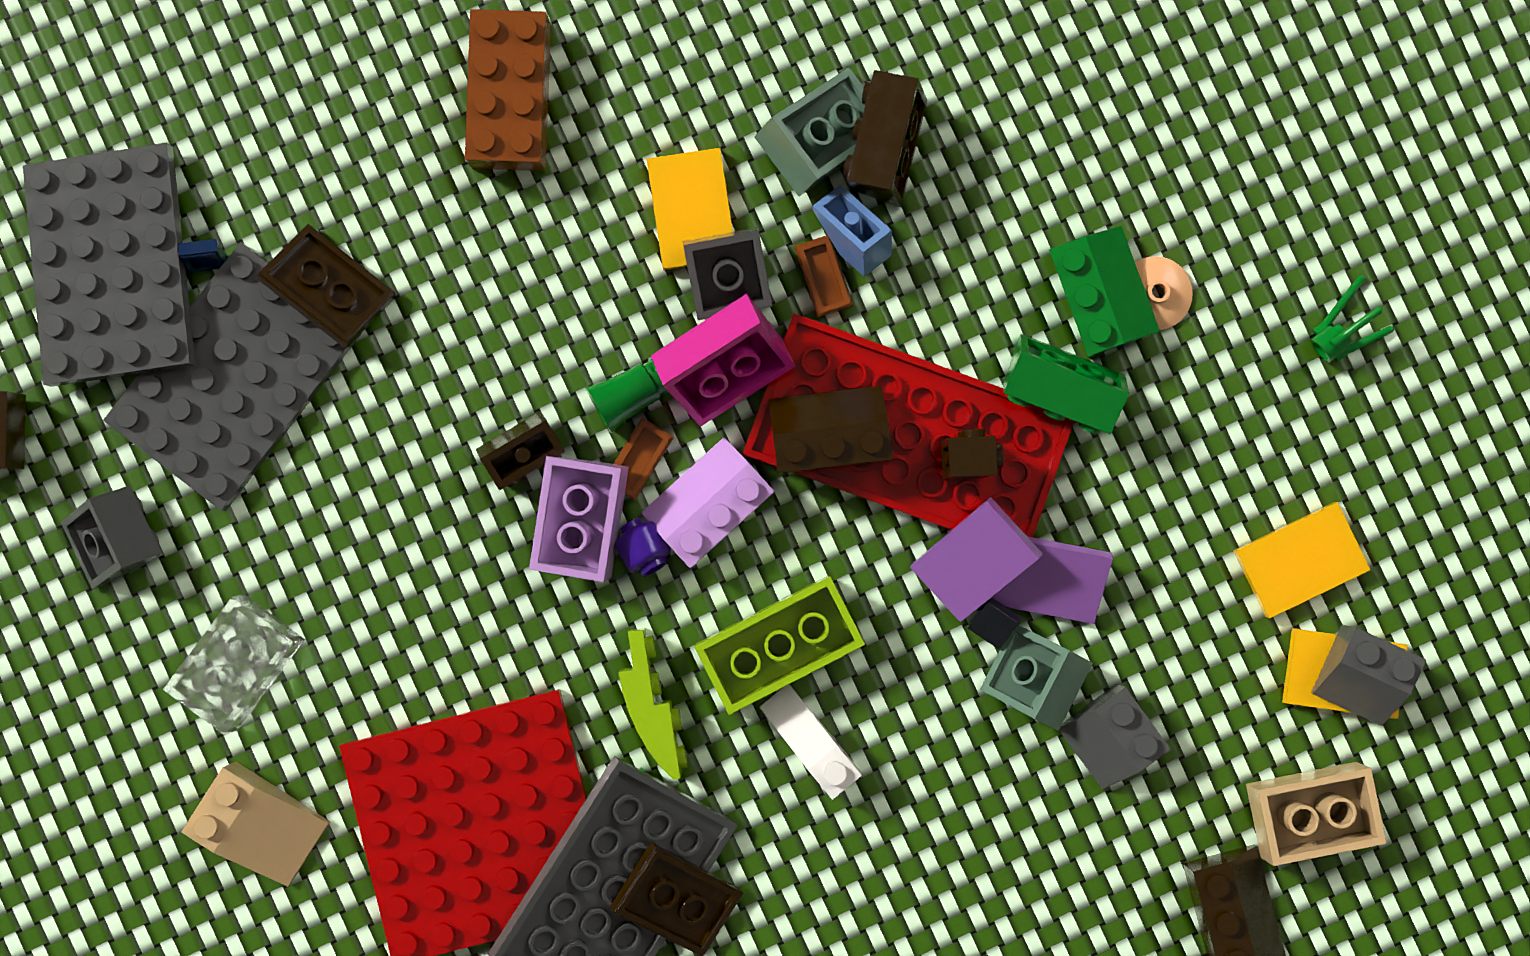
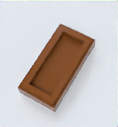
(823, 276)
(642, 455)

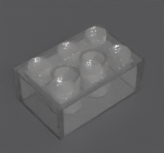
(234, 664)

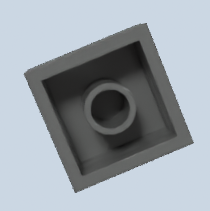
(725, 270)

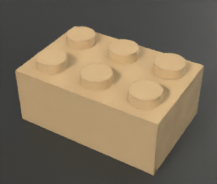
(1316, 813)

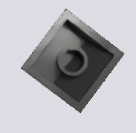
(111, 536)
(1367, 675)
(1113, 737)

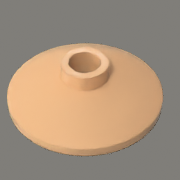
(1176, 286)

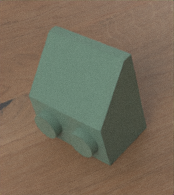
(1036, 676)

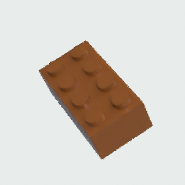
(507, 90)

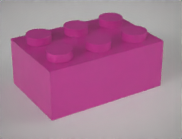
(722, 360)

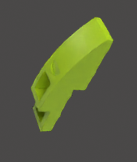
(653, 720)

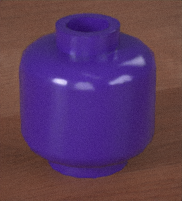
(642, 547)

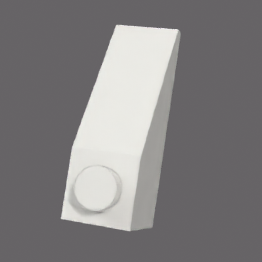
(810, 741)

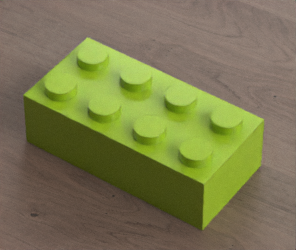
(779, 644)

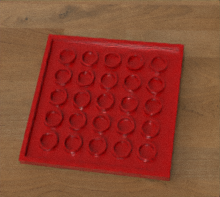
(462, 818)

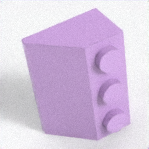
(707, 502)
(578, 518)

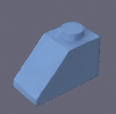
(854, 230)

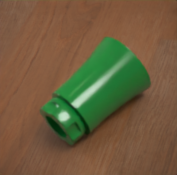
(626, 394)

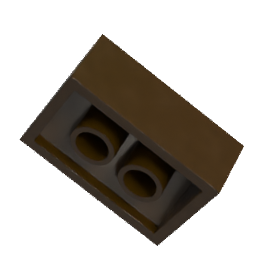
(886, 137)
(830, 430)
(1234, 904)

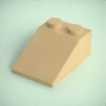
(255, 824)

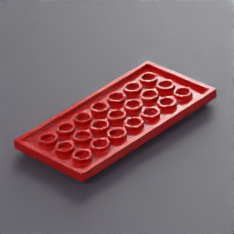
(922, 409)

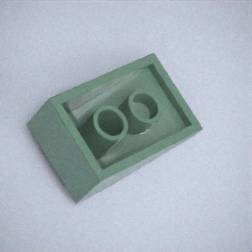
(815, 132)

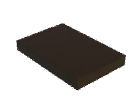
(326, 286)
(676, 899)

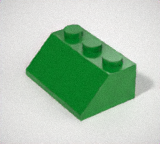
(1104, 290)
(1065, 385)

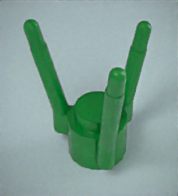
(1332, 341)

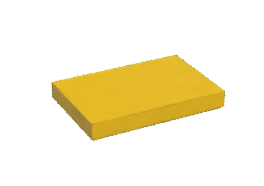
(688, 201)
(1301, 560)
(1305, 660)

